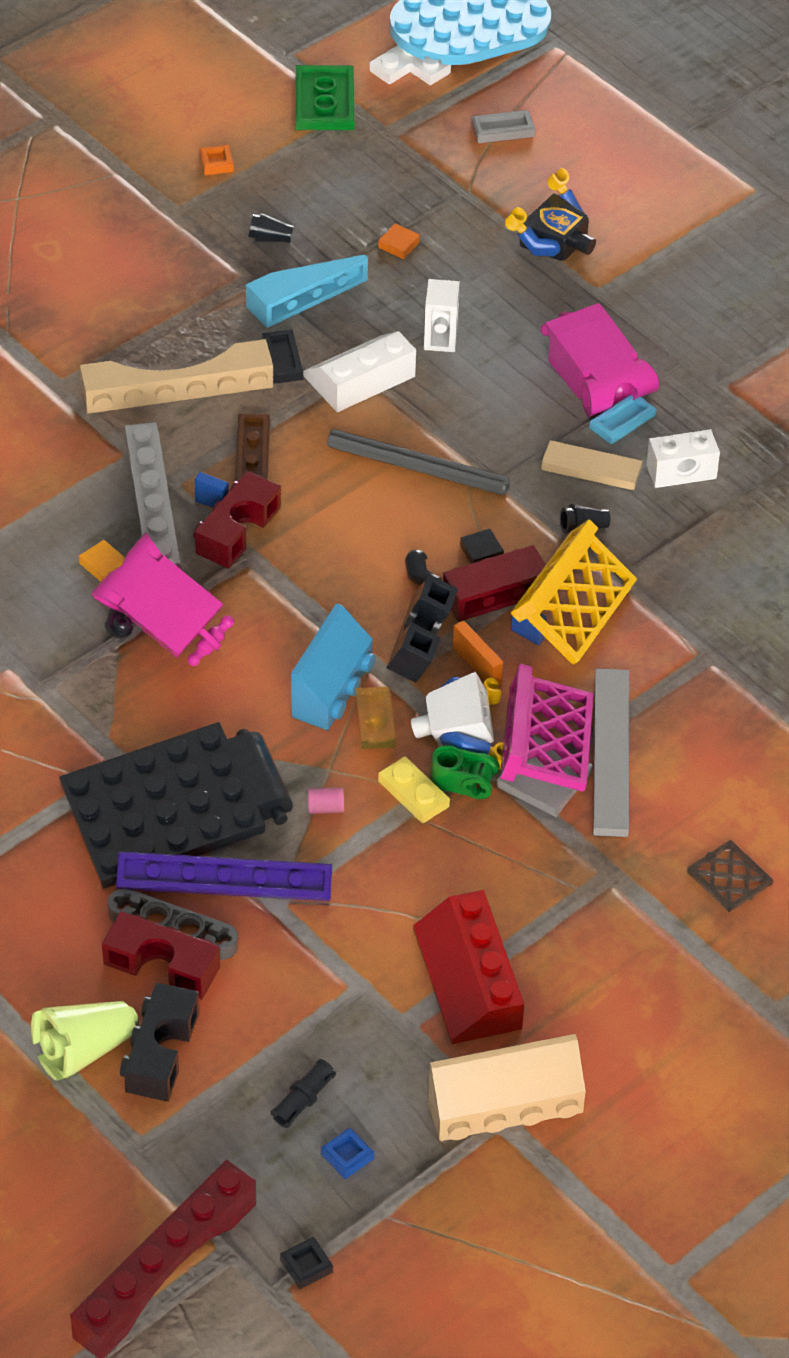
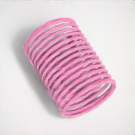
(325, 797)

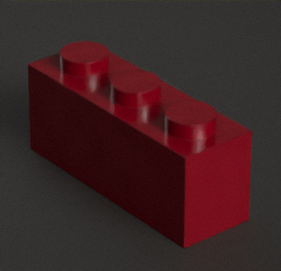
(493, 582)

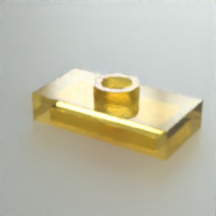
(375, 718)

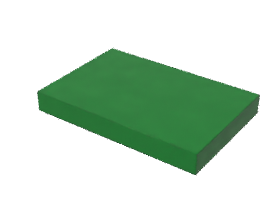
(325, 97)

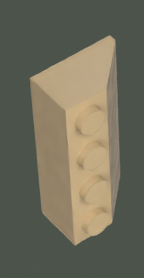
(506, 1088)

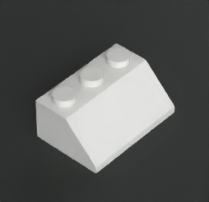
(364, 370)

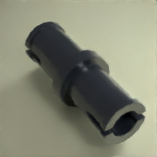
(303, 1093)

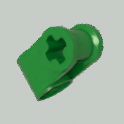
(460, 771)

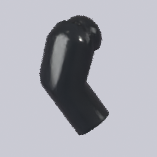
(416, 566)
(118, 625)

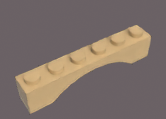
(116, 386)

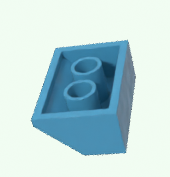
(331, 669)

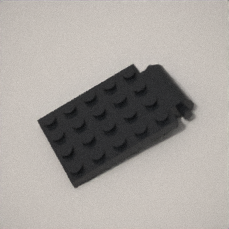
(176, 797)

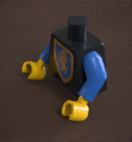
(556, 225)

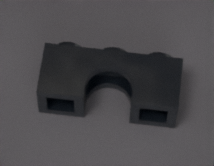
(419, 630)
(166, 1016)

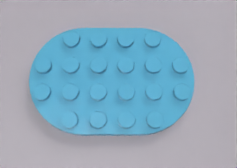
(468, 29)

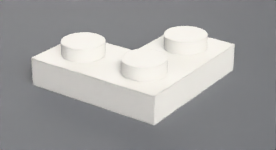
(397, 63)

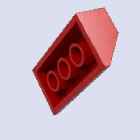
(469, 968)

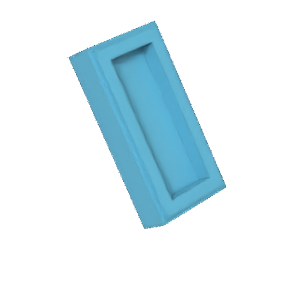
(622, 418)

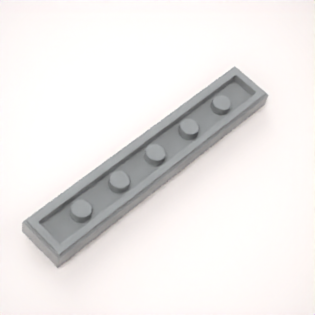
(611, 753)

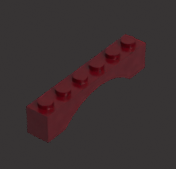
(119, 1300)

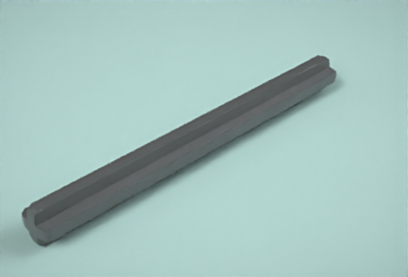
(419, 462)

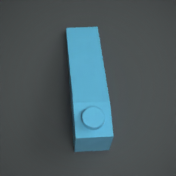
(300, 288)

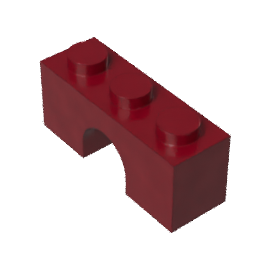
(221, 534)
(136, 941)

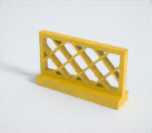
(552, 579)

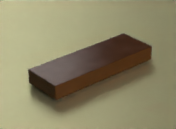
(252, 445)

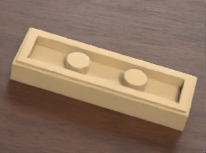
(591, 465)

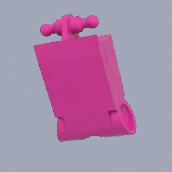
(597, 359)
(163, 601)

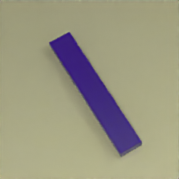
(224, 876)

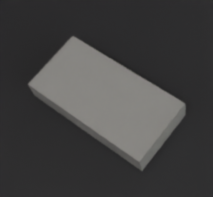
(503, 126)

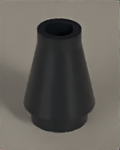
(269, 229)
(575, 515)

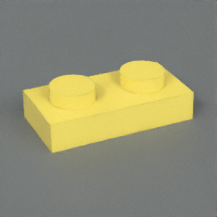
(413, 789)

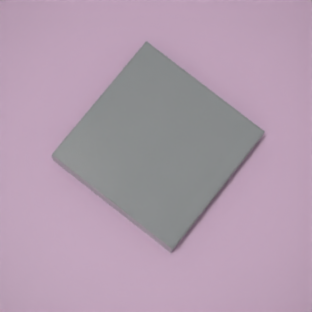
(539, 793)

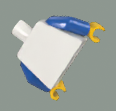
(462, 715)

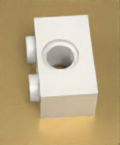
(441, 315)
(682, 458)

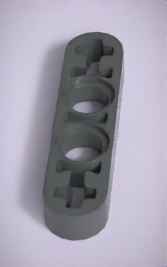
(175, 917)

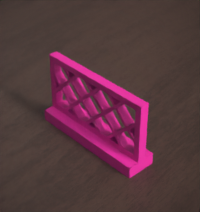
(522, 725)

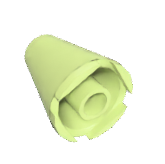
(80, 1034)

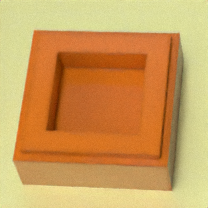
(216, 160)
(399, 241)

